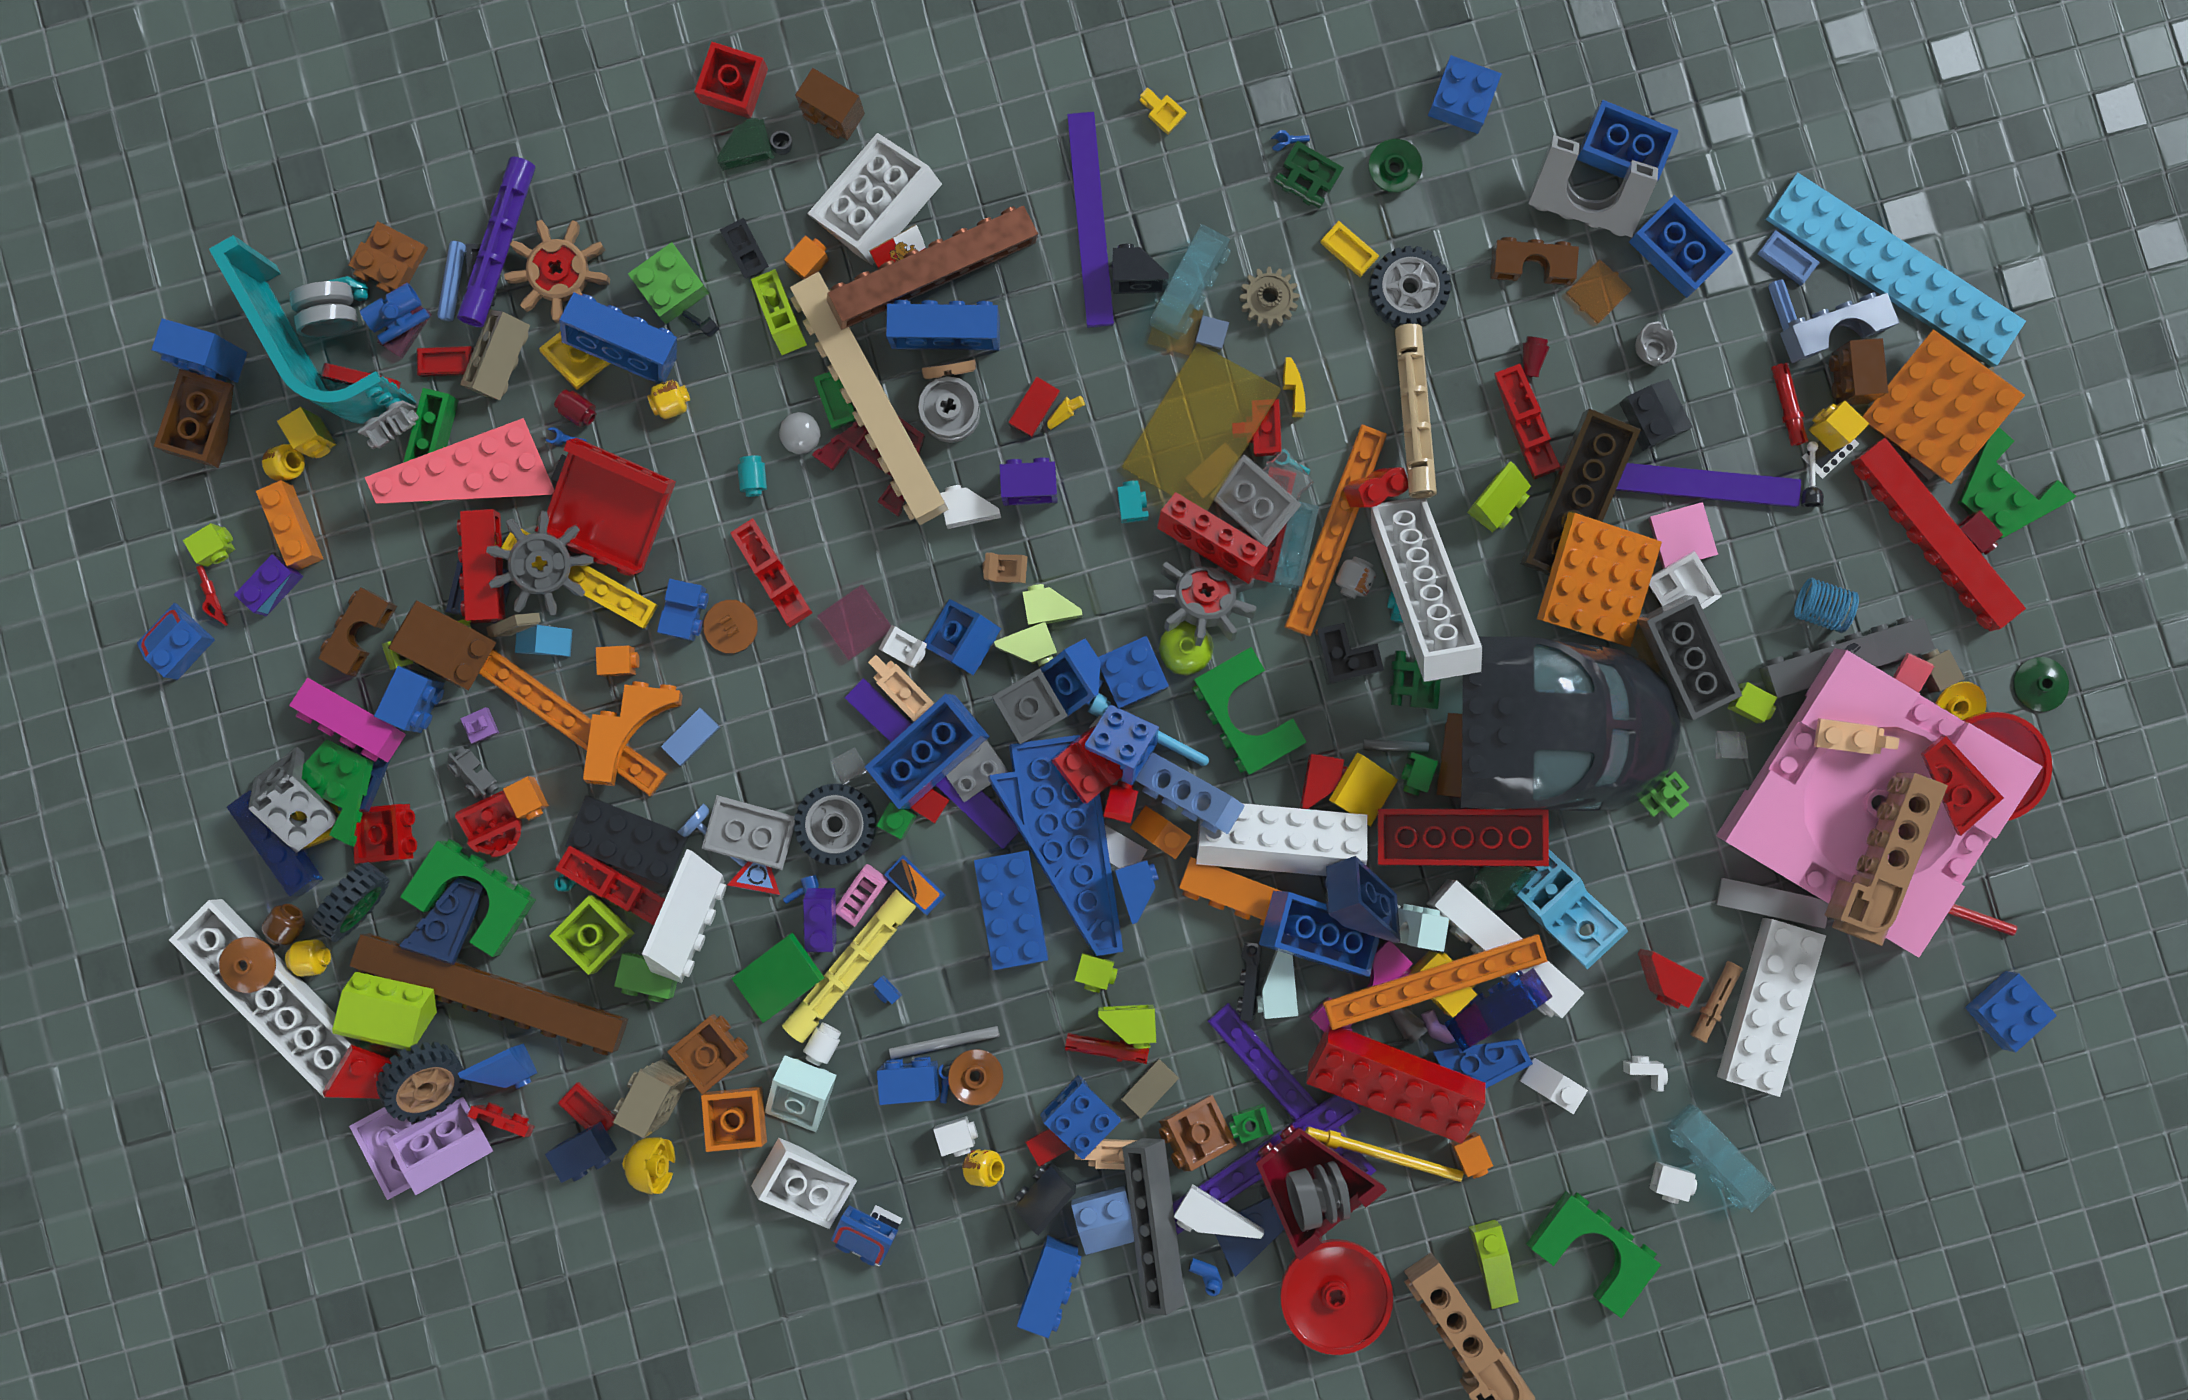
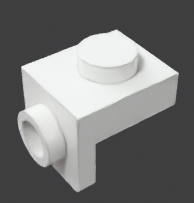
(903, 647)
(1642, 1066)

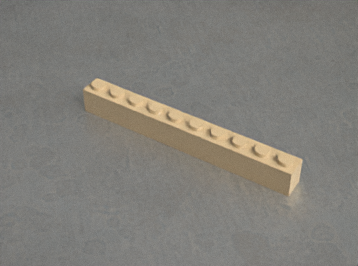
(870, 401)

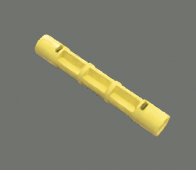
(849, 966)

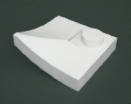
(1683, 578)

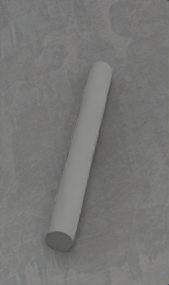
(944, 1042)

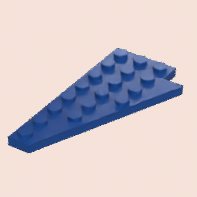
(1064, 838)

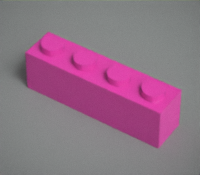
(347, 720)

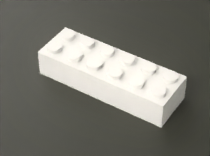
(1285, 840)
(1485, 930)
(1771, 1006)

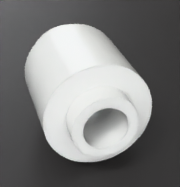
(822, 1044)

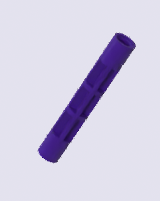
(496, 242)

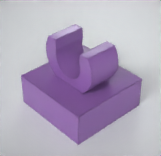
(479, 725)

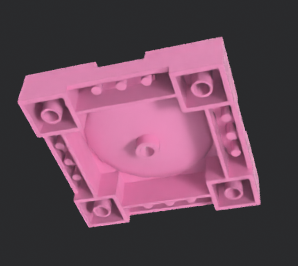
(1814, 803)

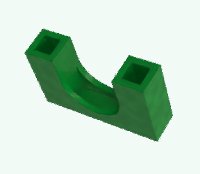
(1250, 750)
(506, 902)
(1632, 1264)

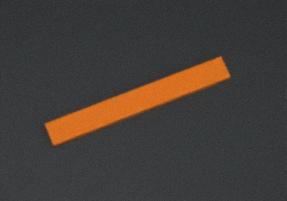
(1333, 534)
(565, 718)
(1435, 981)

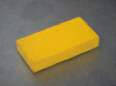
(1349, 249)

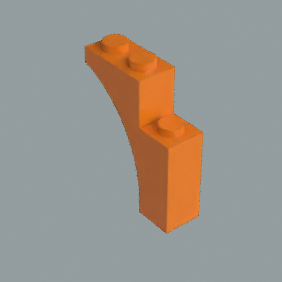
(612, 733)

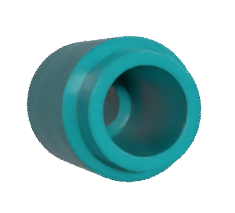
(752, 476)

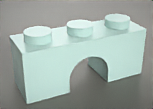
(1422, 927)

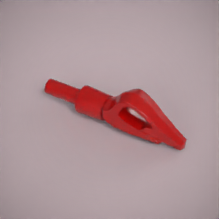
(211, 597)

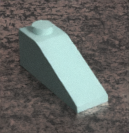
(1278, 989)

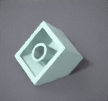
(800, 1093)

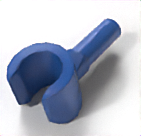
(1285, 139)
(561, 437)
(807, 882)
(945, 1085)

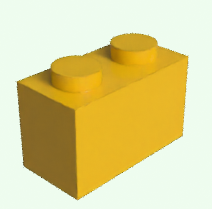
(1837, 425)
(307, 433)

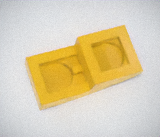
(1293, 381)

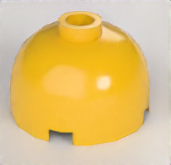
(648, 1165)

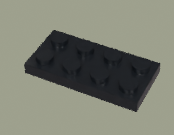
(627, 840)

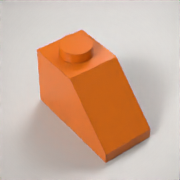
(1160, 832)

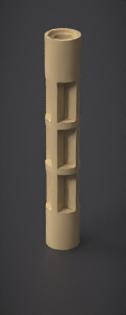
(1415, 411)

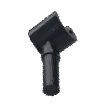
(708, 326)

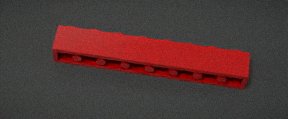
(1937, 535)

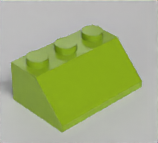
(384, 1011)

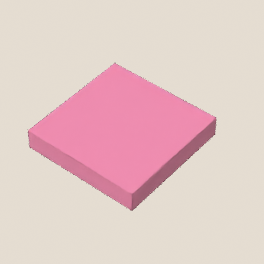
(1682, 533)

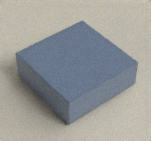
(1212, 332)

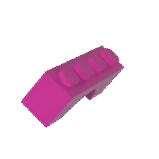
(1387, 965)

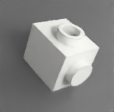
(956, 1136)
(1673, 1183)

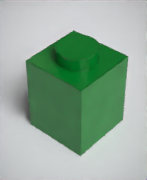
(896, 821)

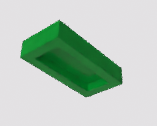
(835, 406)

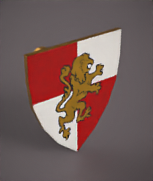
(898, 246)

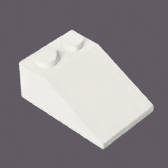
(802, 1184)

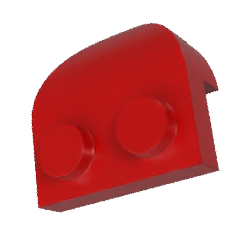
(491, 825)

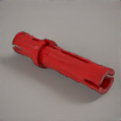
(1792, 415)
(1106, 1048)

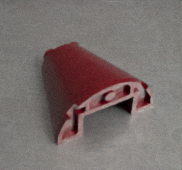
(1300, 1151)

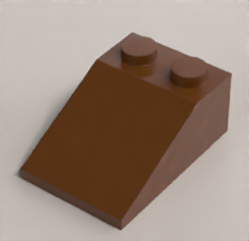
(196, 419)
(442, 645)

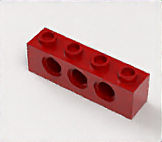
(1212, 538)

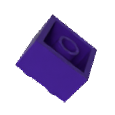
(1028, 482)

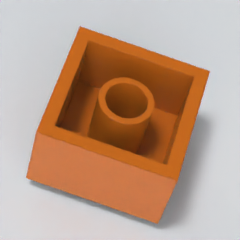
(734, 1119)

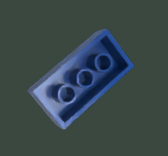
(943, 326)
(618, 338)
(926, 751)
(1011, 910)
(1309, 932)

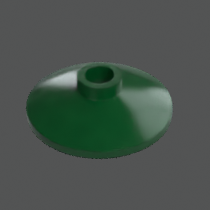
(1398, 153)
(2029, 688)

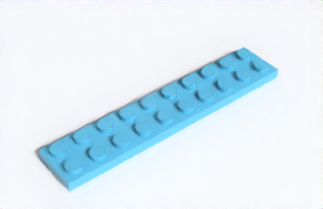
(1896, 269)

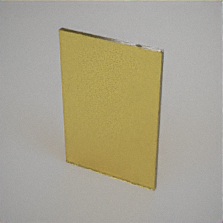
(1201, 427)

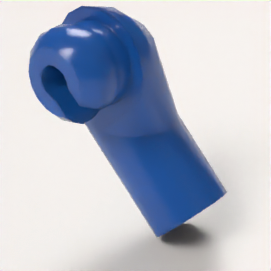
(1209, 1274)

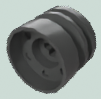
(1322, 1194)

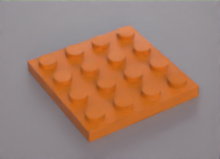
(1942, 406)
(1599, 579)

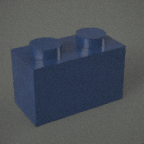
(581, 1152)

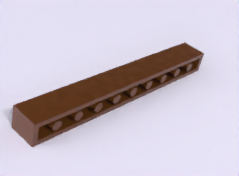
(492, 994)

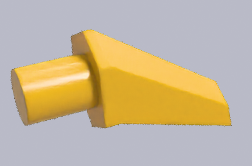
(1065, 411)

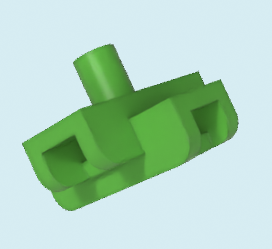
(1665, 795)

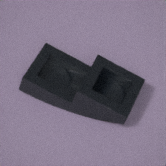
(744, 248)

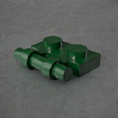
(1312, 167)
(1421, 693)

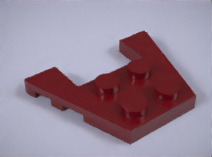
(855, 439)

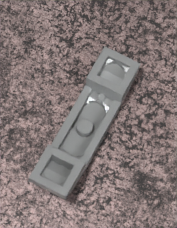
(1772, 902)

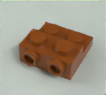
(387, 258)
(709, 1053)
(1196, 1134)

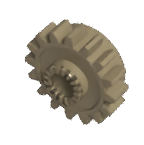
(1269, 283)

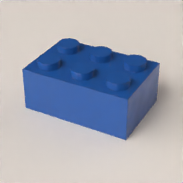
(1622, 136)
(1680, 246)
(198, 351)
(1049, 1287)

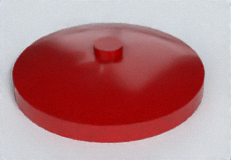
(2026, 740)
(1336, 1297)

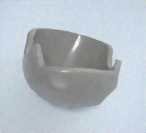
(1655, 344)
(799, 433)

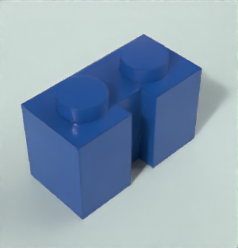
(683, 610)

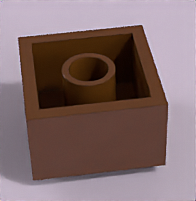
(829, 104)
(1859, 371)

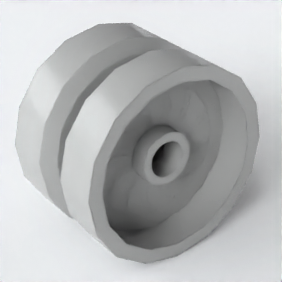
(323, 309)
(947, 393)

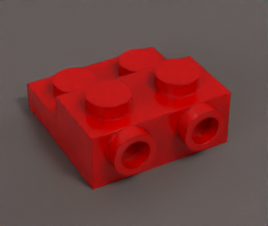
(1085, 770)
(385, 834)

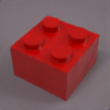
(731, 80)

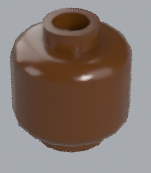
(283, 924)

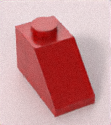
(1321, 778)
(1121, 802)

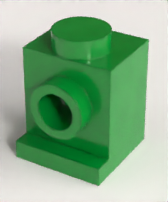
(1418, 774)
(1256, 1114)

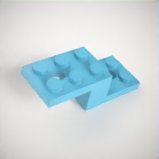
(1563, 906)

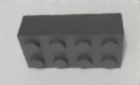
(1689, 657)

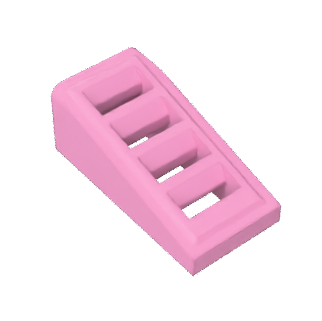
(876, 878)

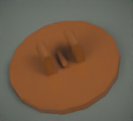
(730, 626)

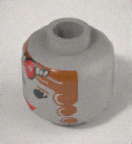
(1355, 577)

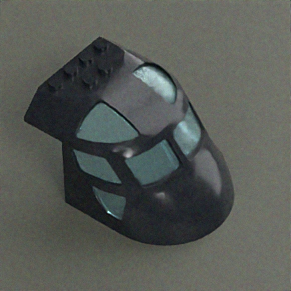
(1563, 727)

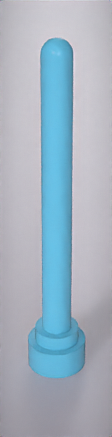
(1100, 704)

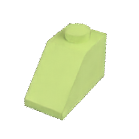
(1048, 606)
(1029, 645)

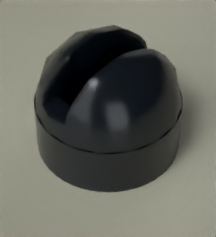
(777, 140)

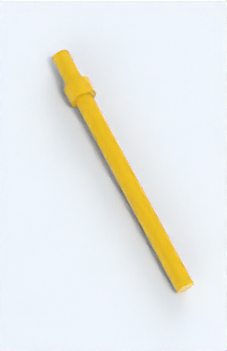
(1334, 1140)

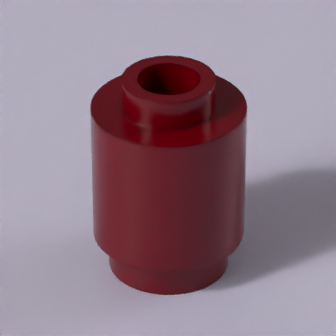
(575, 408)

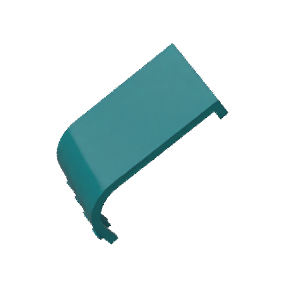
(248, 278)

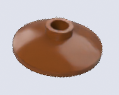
(259, 960)
(982, 1089)

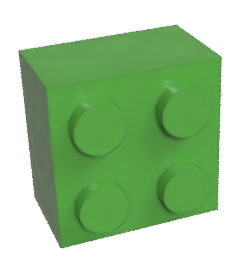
(668, 283)

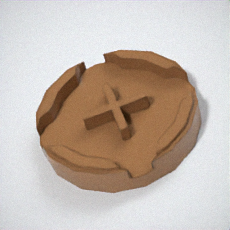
(948, 369)

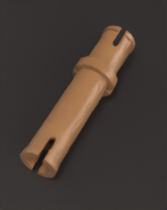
(1711, 1012)

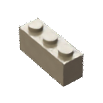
(495, 355)

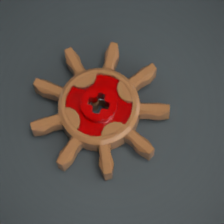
(559, 255)

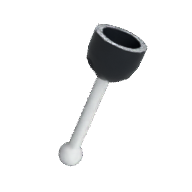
(1812, 495)

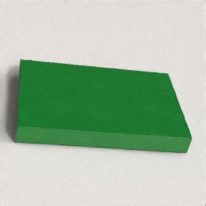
(777, 978)

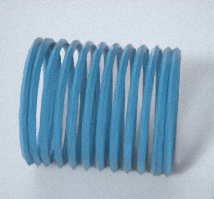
(1808, 607)

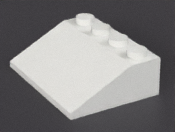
(875, 197)
(684, 918)

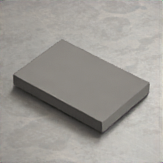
(1256, 501)
(749, 832)

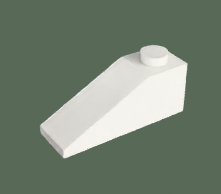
(1211, 1216)

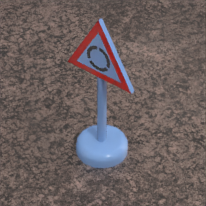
(751, 875)

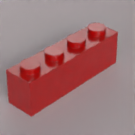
(477, 532)

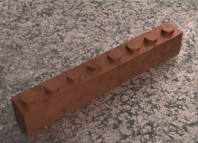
(932, 266)

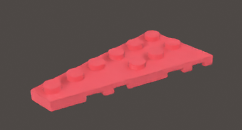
(481, 467)

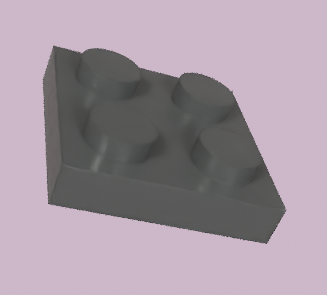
(1029, 706)

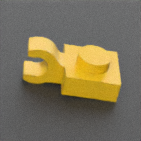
(1164, 112)

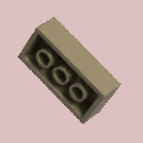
(651, 1098)

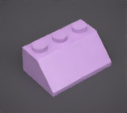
(438, 1146)

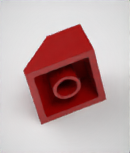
(1669, 980)

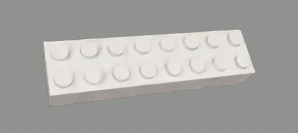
(1426, 589)
(282, 1011)

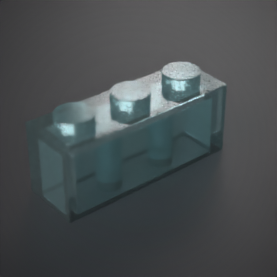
(1295, 547)

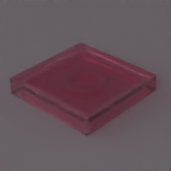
(855, 622)

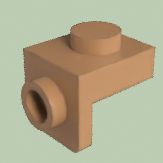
(1005, 568)

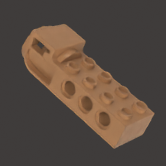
(1876, 893)
(1484, 1366)

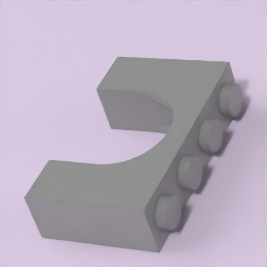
(1616, 213)

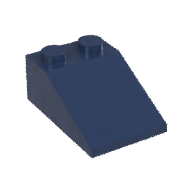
(1362, 900)

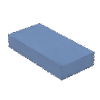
(1788, 258)
(690, 736)

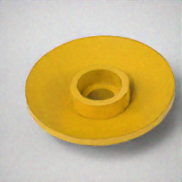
(1967, 696)

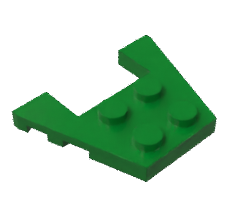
(2001, 495)
(342, 780)

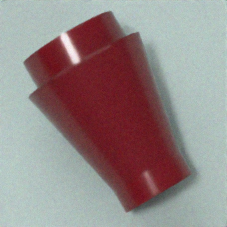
(1534, 354)

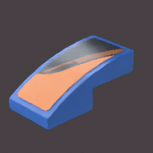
(914, 885)

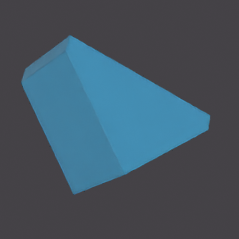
(544, 641)

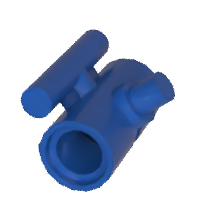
(394, 313)

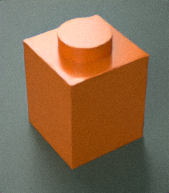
(807, 257)
(616, 661)
(526, 798)
(1472, 1155)

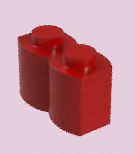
(1376, 487)

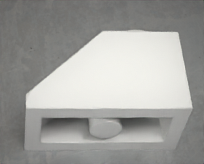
(966, 507)
(1553, 1085)

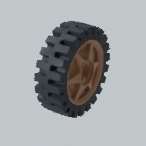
(420, 1081)

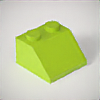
(1500, 497)
(1132, 1023)

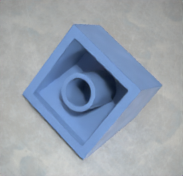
(1103, 1219)

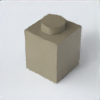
(1945, 671)

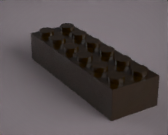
(1582, 483)

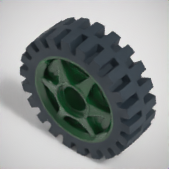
(350, 902)

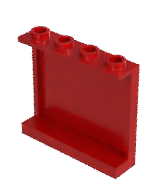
(611, 504)

